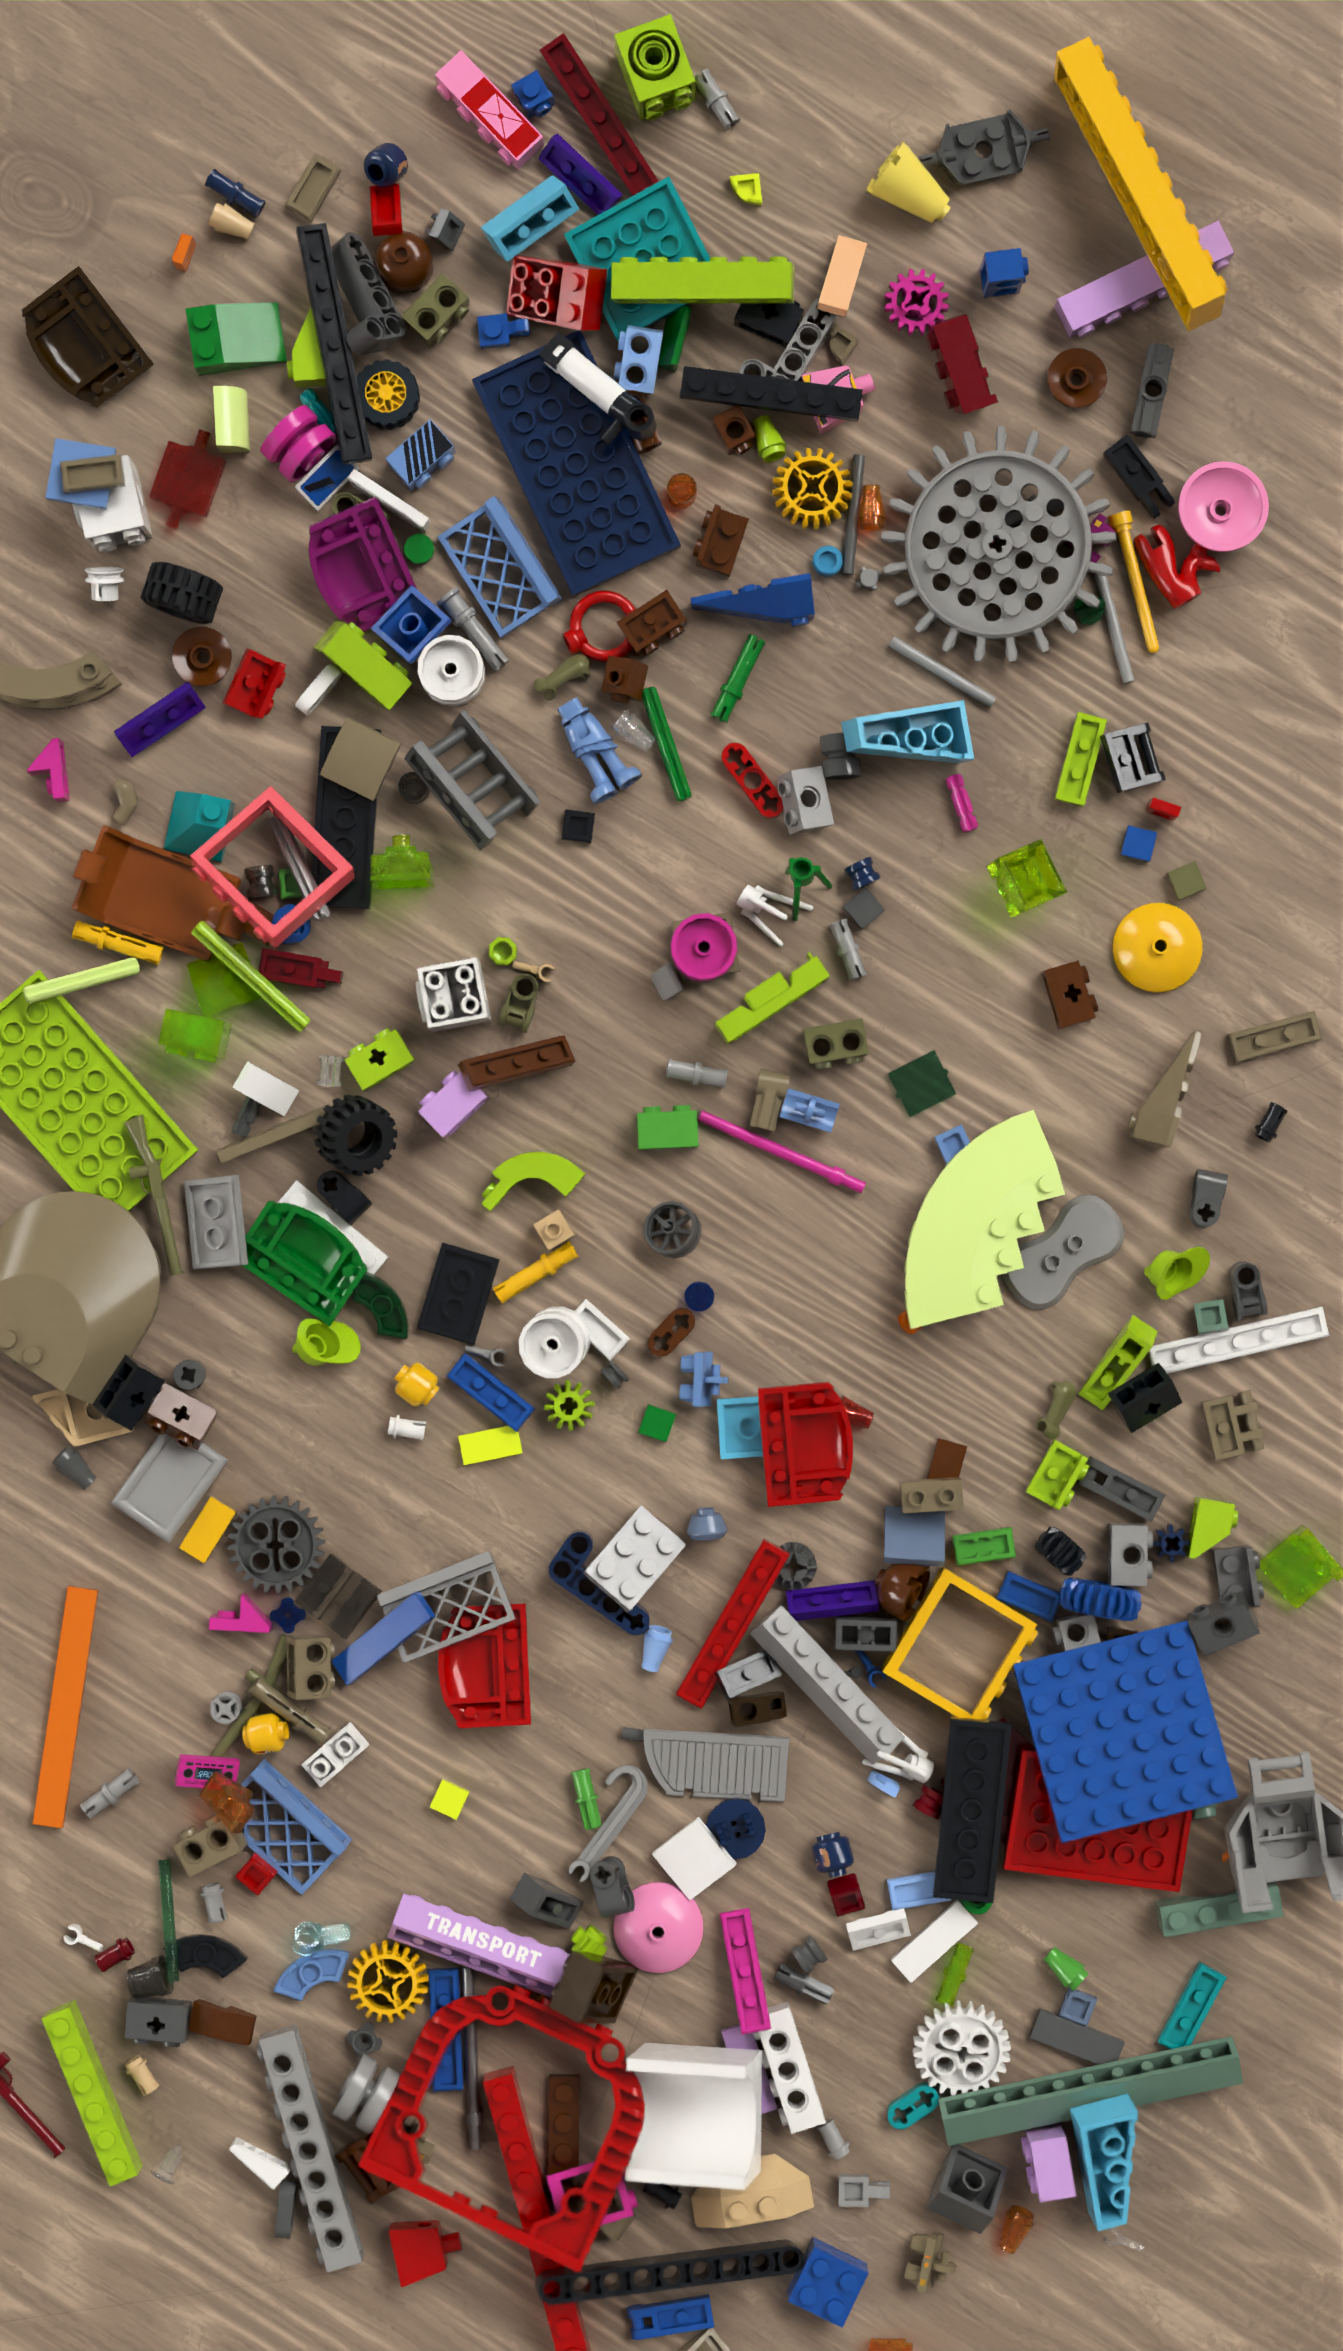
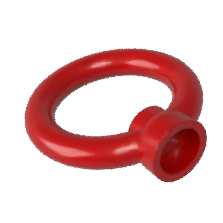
(575, 637)

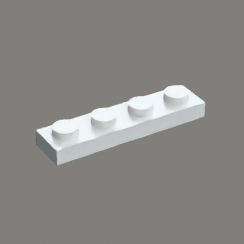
(303, 1197)

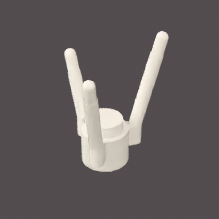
(753, 901)
(913, 1767)

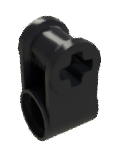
(347, 1199)

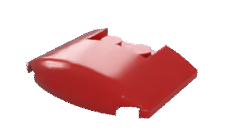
(804, 1443)
(487, 1674)

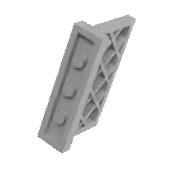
(443, 1580)

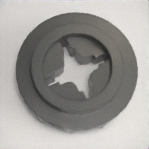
(802, 1577)

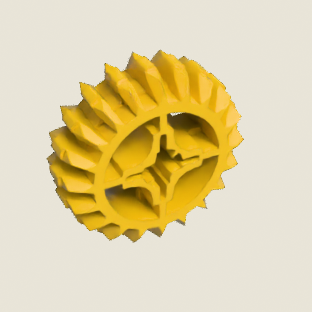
(803, 479)
(376, 1986)

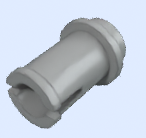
(214, 1902)
(834, 2141)

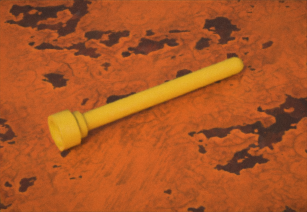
(1121, 524)

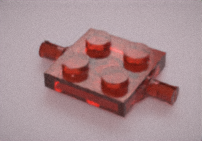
(187, 479)

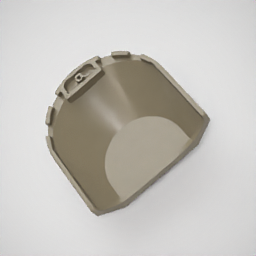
(75, 1289)

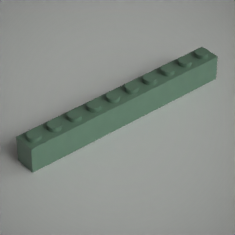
(1050, 2097)

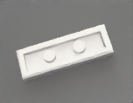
(389, 501)
(934, 1941)

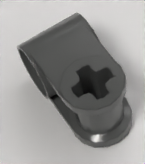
(1207, 1191)
(1247, 1293)
(612, 1889)

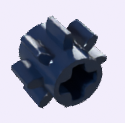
(1178, 1541)

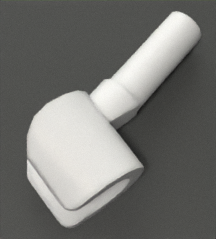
(82, 1938)

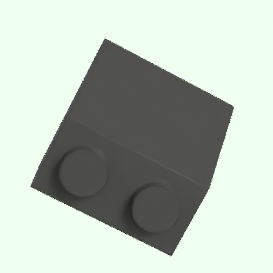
(967, 2188)

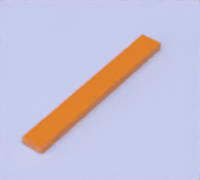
(65, 1706)

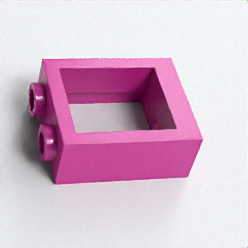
(627, 2196)

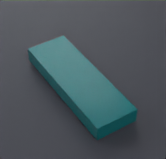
(1192, 2007)

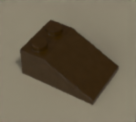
(592, 1988)

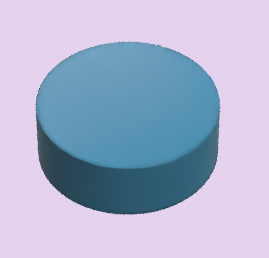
(827, 561)

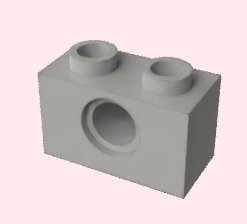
(812, 787)
(1124, 1536)

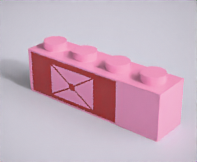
(489, 110)

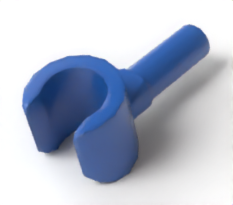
(870, 1668)

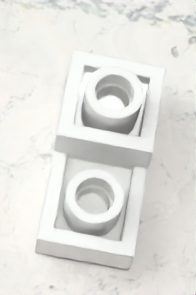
(265, 1088)
(335, 1754)

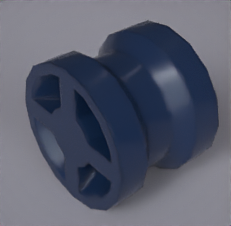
(862, 873)

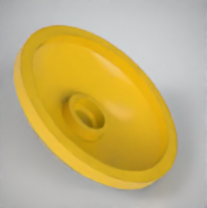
(1136, 951)

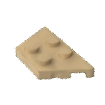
(77, 1418)

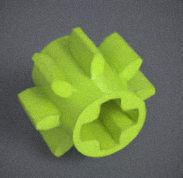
(589, 1940)

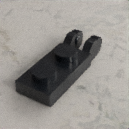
(1137, 474)

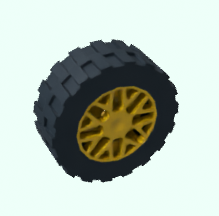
(388, 394)

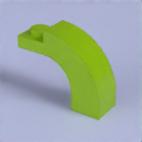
(529, 1165)

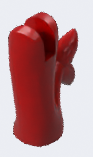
(1161, 567)

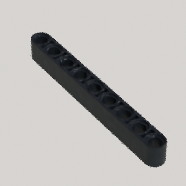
(683, 2277)

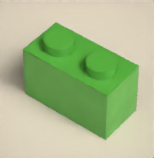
(667, 1129)

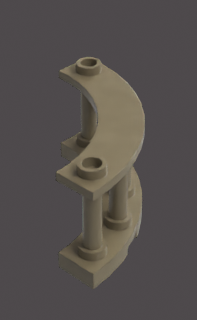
(57, 686)

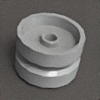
(364, 2092)

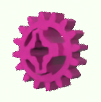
(910, 291)

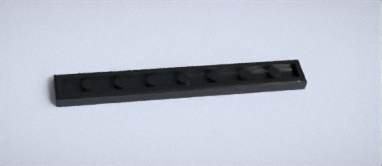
(332, 344)

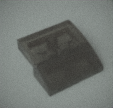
(338, 1596)

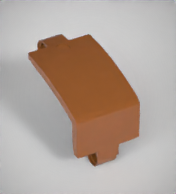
(151, 893)

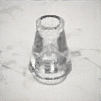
(633, 731)

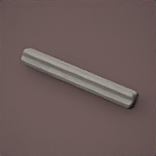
(296, 863)

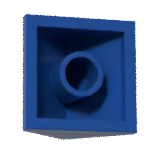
(411, 624)

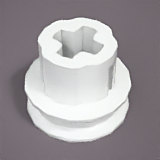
(104, 582)

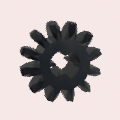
(1060, 1551)

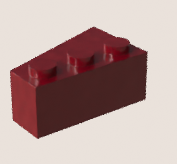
(960, 365)

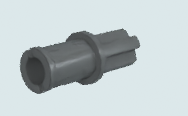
(803, 1984)

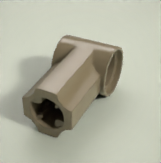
(770, 1093)

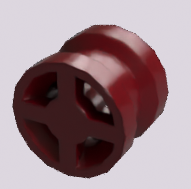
(929, 1802)

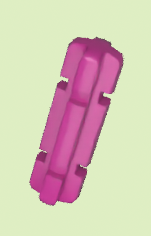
(962, 803)

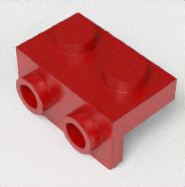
(255, 684)

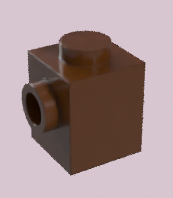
(624, 679)

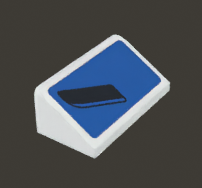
(325, 479)

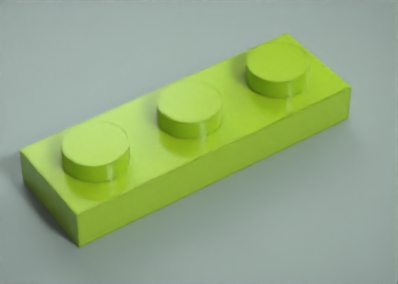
(1080, 759)

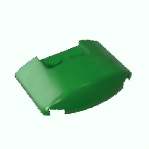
(304, 1258)

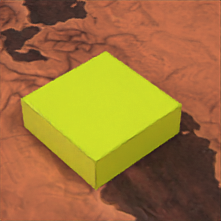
(449, 1799)

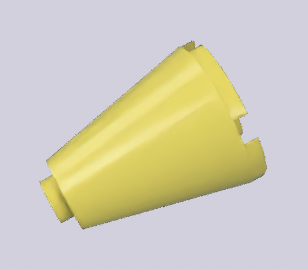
(909, 186)

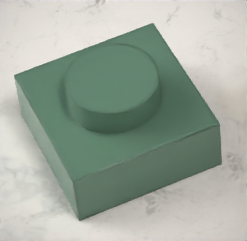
(1211, 1317)

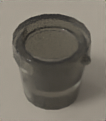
(149, 1979)

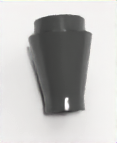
(73, 1467)

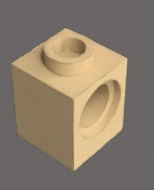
(554, 1229)

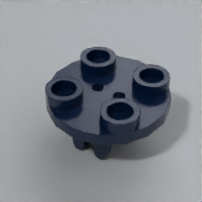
(749, 1824)

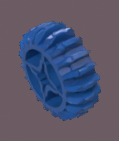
(1100, 1599)

